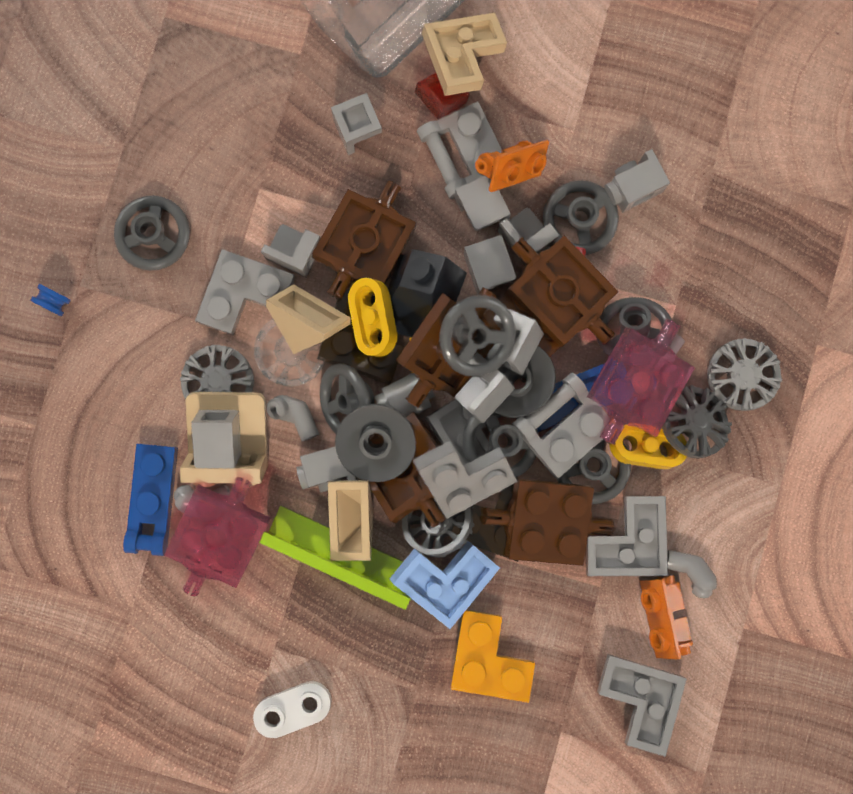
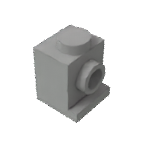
(637, 183)
(320, 468)

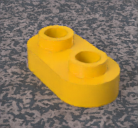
(372, 319)
(646, 449)

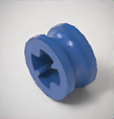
(50, 300)

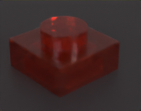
(432, 95)

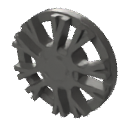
(698, 422)
(439, 531)

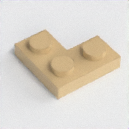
(456, 44)

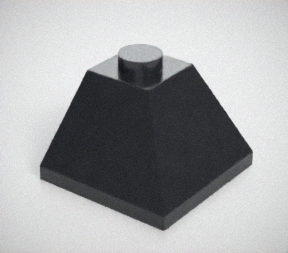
(419, 284)

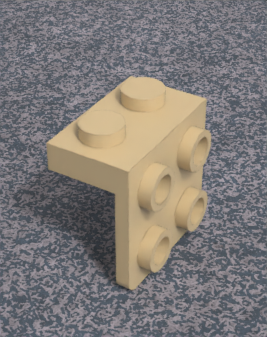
(253, 438)

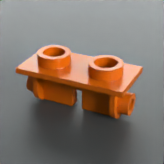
(513, 164)
(667, 635)

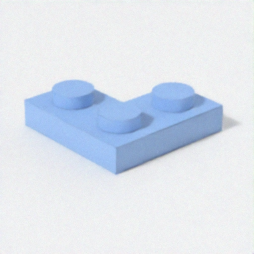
(449, 591)

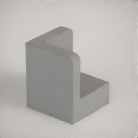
(355, 121)
(480, 204)
(530, 228)
(292, 249)
(489, 263)
(526, 341)
(484, 393)
(216, 438)

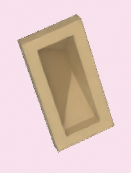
(304, 318)
(350, 520)

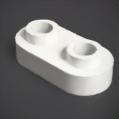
(292, 710)

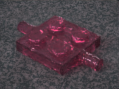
(640, 382)
(217, 536)

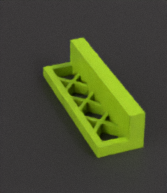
(310, 544)

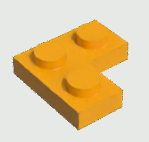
(480, 668)

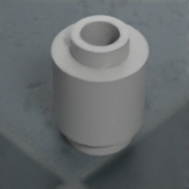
(396, 392)

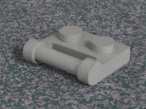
(471, 137)
(569, 437)

